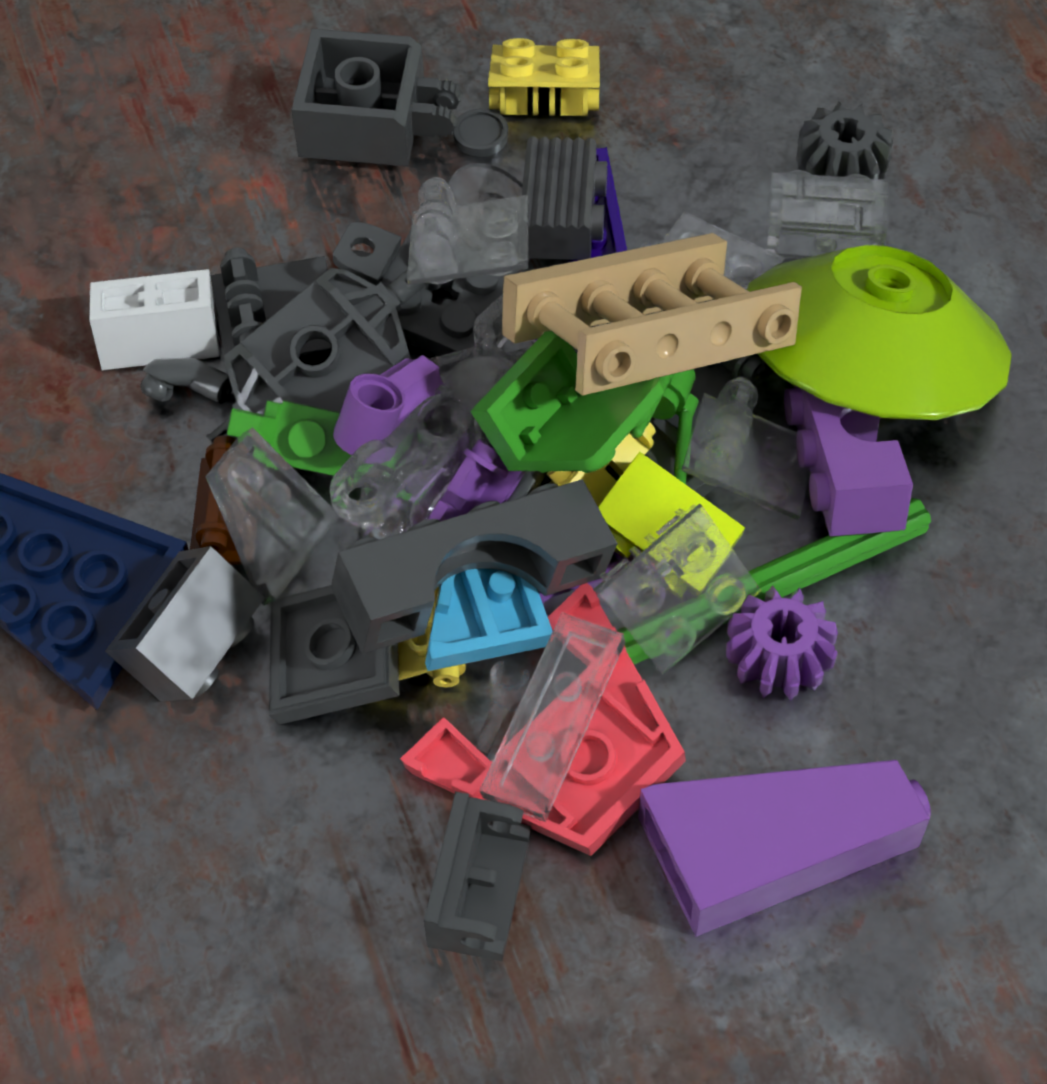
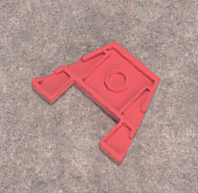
(619, 755)

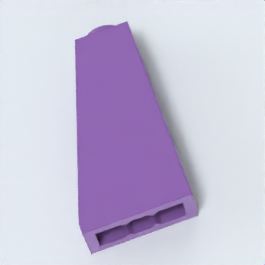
(776, 835)

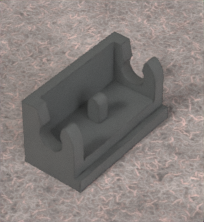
(477, 878)

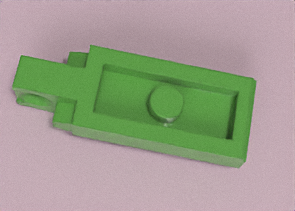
(296, 432)

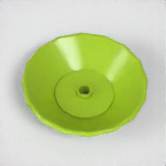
(887, 336)

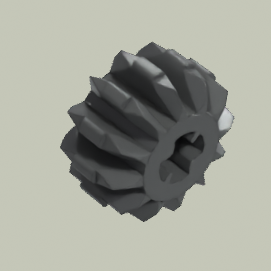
(844, 144)

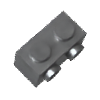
(186, 625)

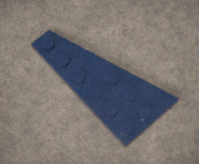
(73, 580)

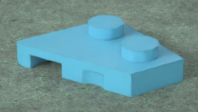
(485, 617)

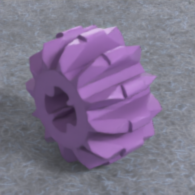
(781, 642)

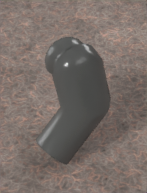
(185, 372)

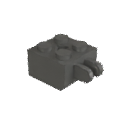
(368, 98)

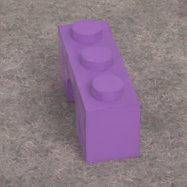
(853, 478)

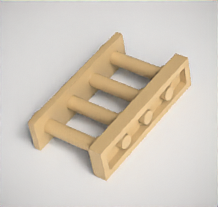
(641, 282)

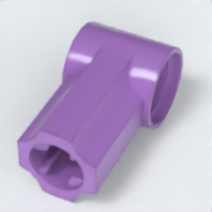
(382, 402)

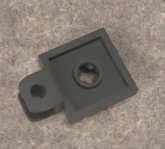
(424, 323)

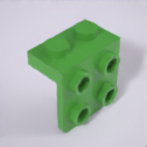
(547, 425)

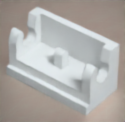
(154, 319)

